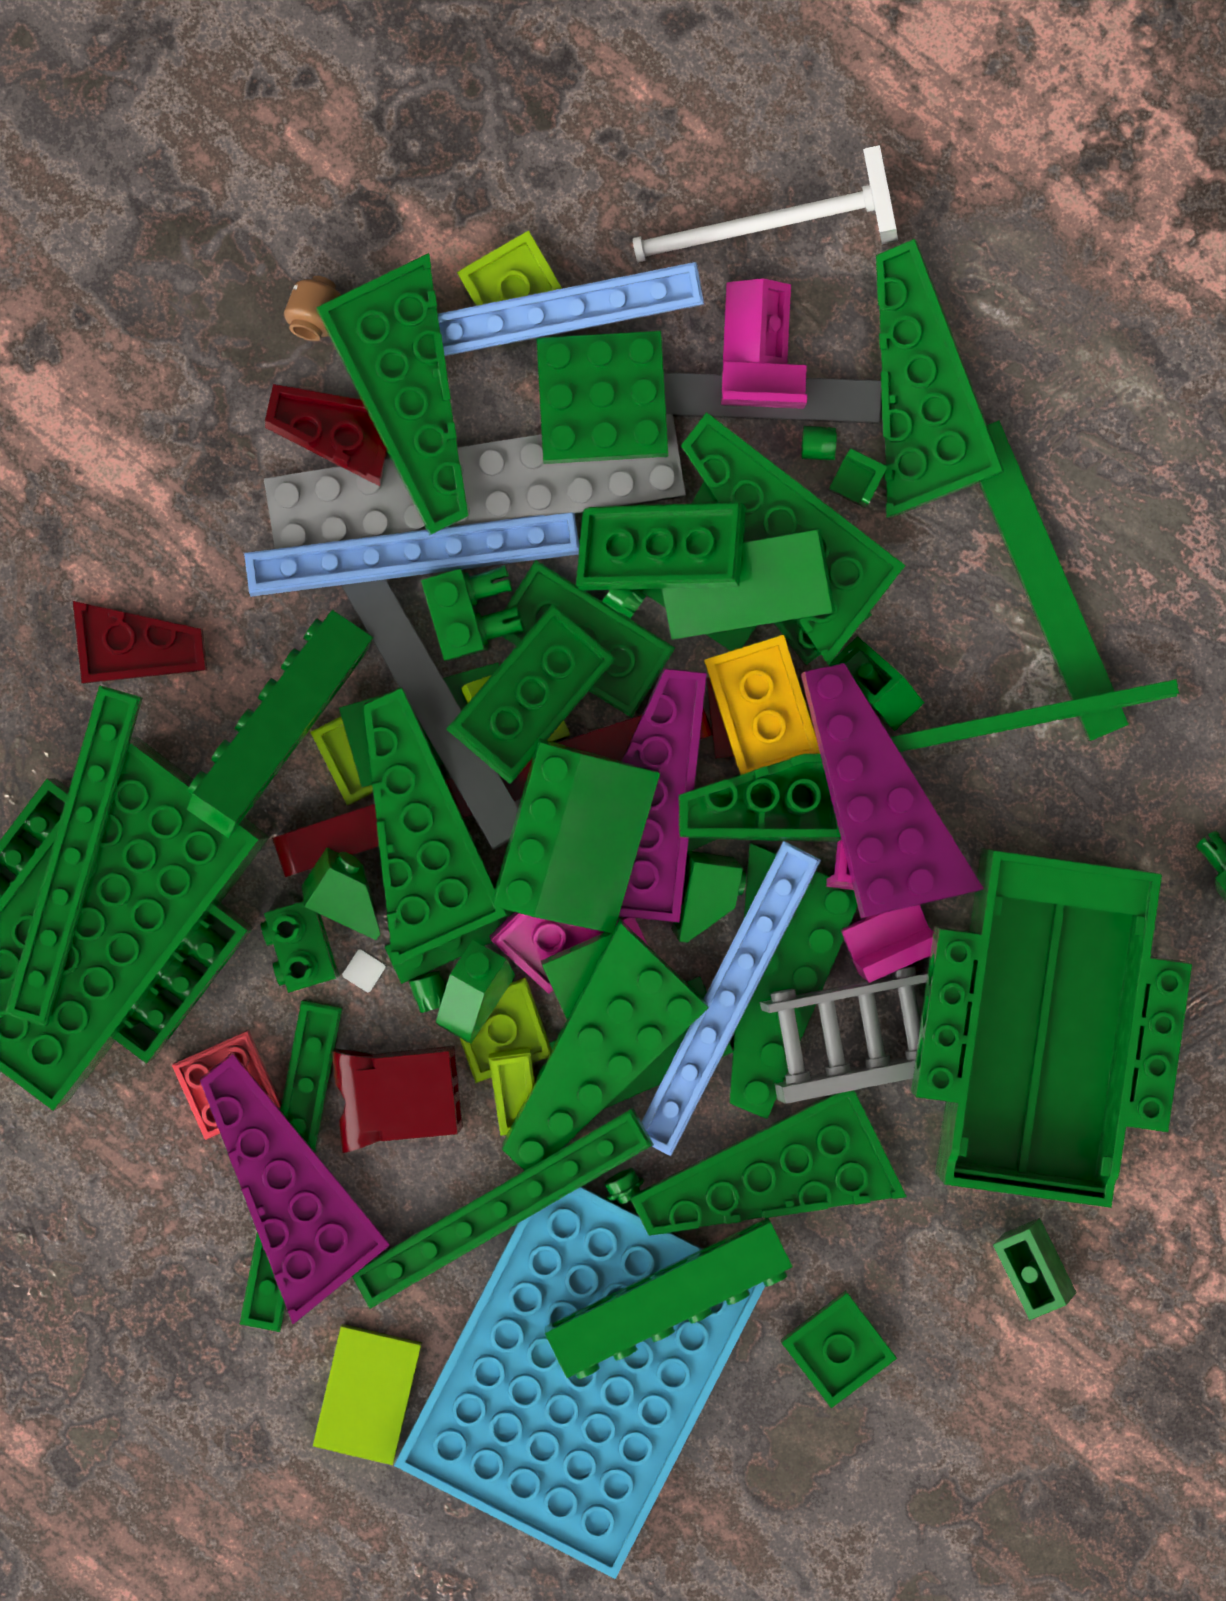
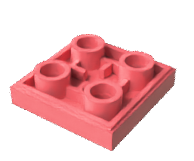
(197, 1065)

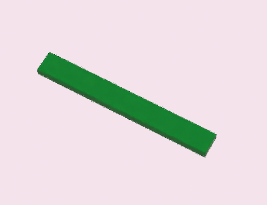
(1048, 588)
(1036, 715)
(73, 855)
(303, 1107)
(502, 1208)

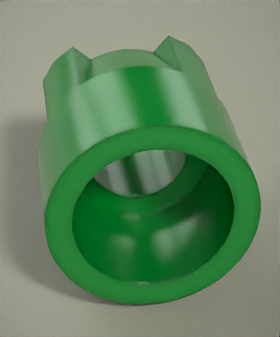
(818, 443)
(624, 601)
(428, 990)

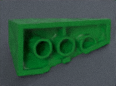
(766, 804)

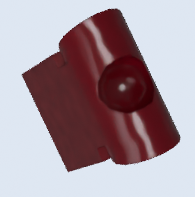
(397, 1095)

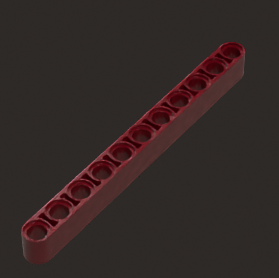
(358, 829)

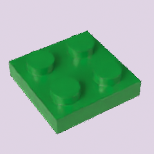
(838, 1349)

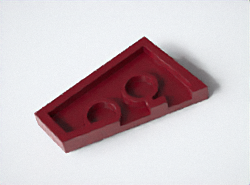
(329, 427)
(133, 646)

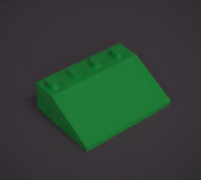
(575, 837)

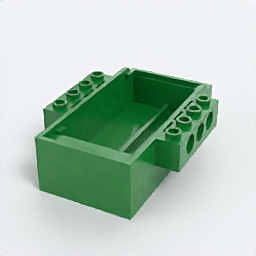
(146, 929)
(1050, 1028)

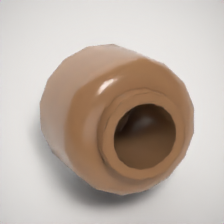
(302, 306)

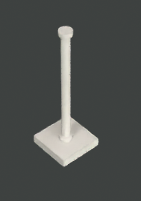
(873, 197)

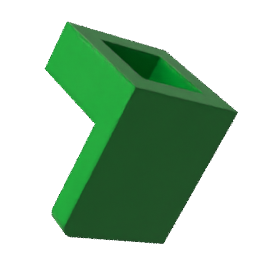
(857, 478)

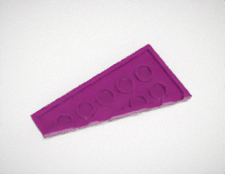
(668, 744)
(887, 825)
(299, 1208)

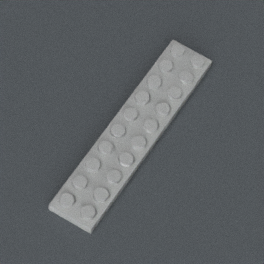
(499, 484)

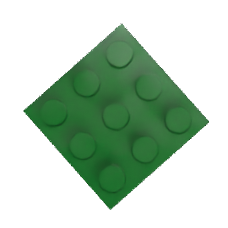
(602, 397)

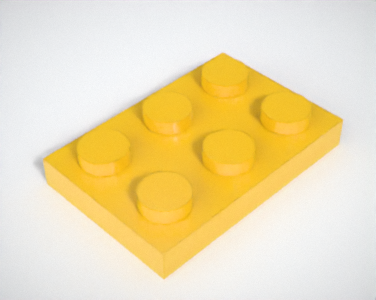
(761, 704)

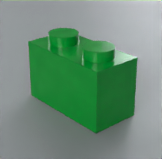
(1034, 1269)

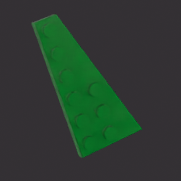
(398, 366)
(929, 407)
(779, 506)
(427, 855)
(798, 964)
(612, 1034)
(794, 1166)

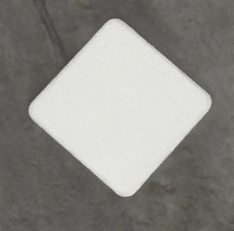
(363, 970)

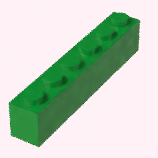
(278, 724)
(668, 1298)

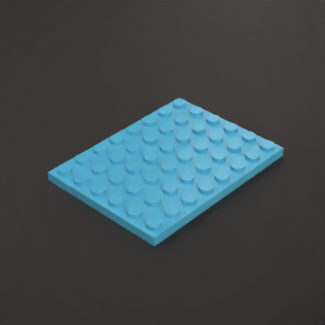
(555, 1451)

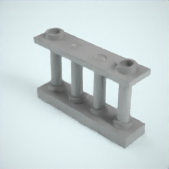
(838, 1074)

